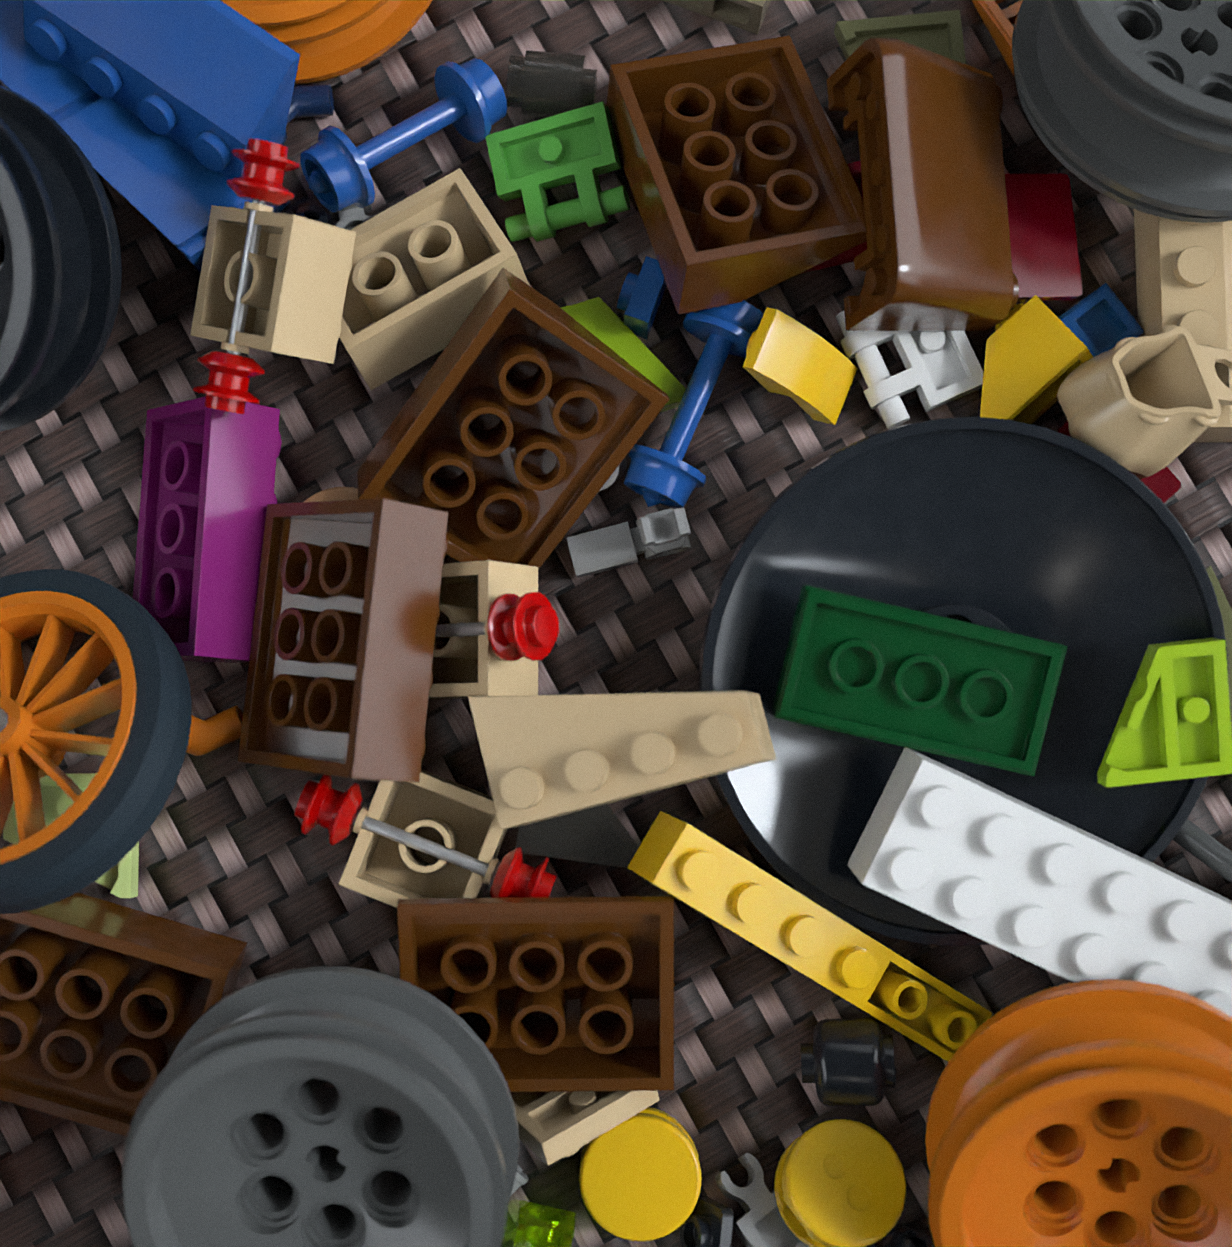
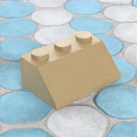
(420, 276)

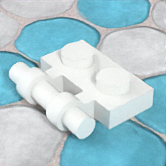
(936, 364)

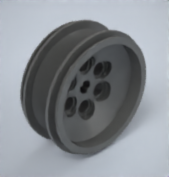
(1134, 98)
(208, 1157)

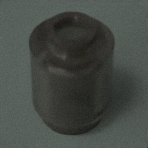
(549, 83)

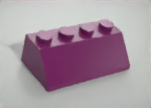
(205, 524)

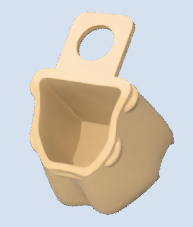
(1146, 398)

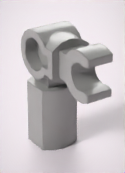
(618, 545)

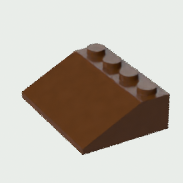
(732, 169)
(512, 428)
(344, 638)
(553, 984)
(100, 1004)

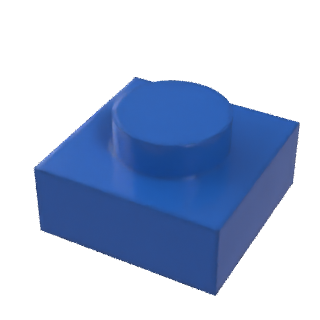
(642, 297)

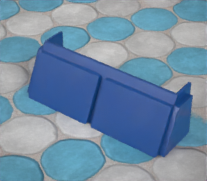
(142, 166)

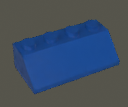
(177, 66)

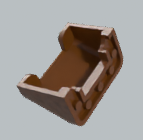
(928, 190)

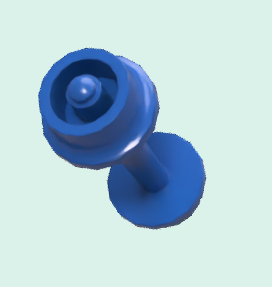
(468, 99)
(661, 473)

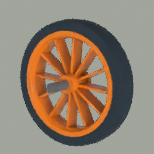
(48, 703)

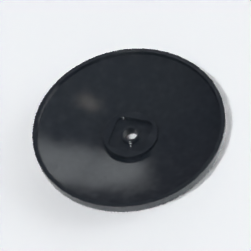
(984, 530)

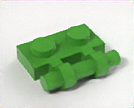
(552, 154)

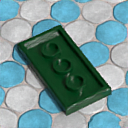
(918, 680)

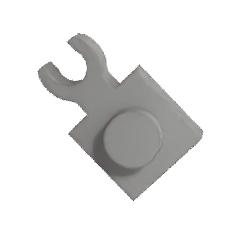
(762, 1221)

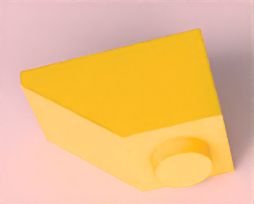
(1028, 363)

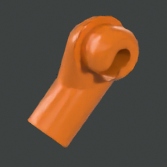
(214, 731)

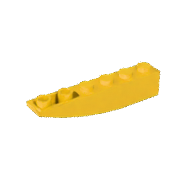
(805, 936)

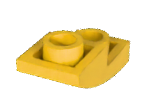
(799, 365)

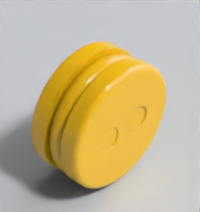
(641, 1176)
(840, 1185)

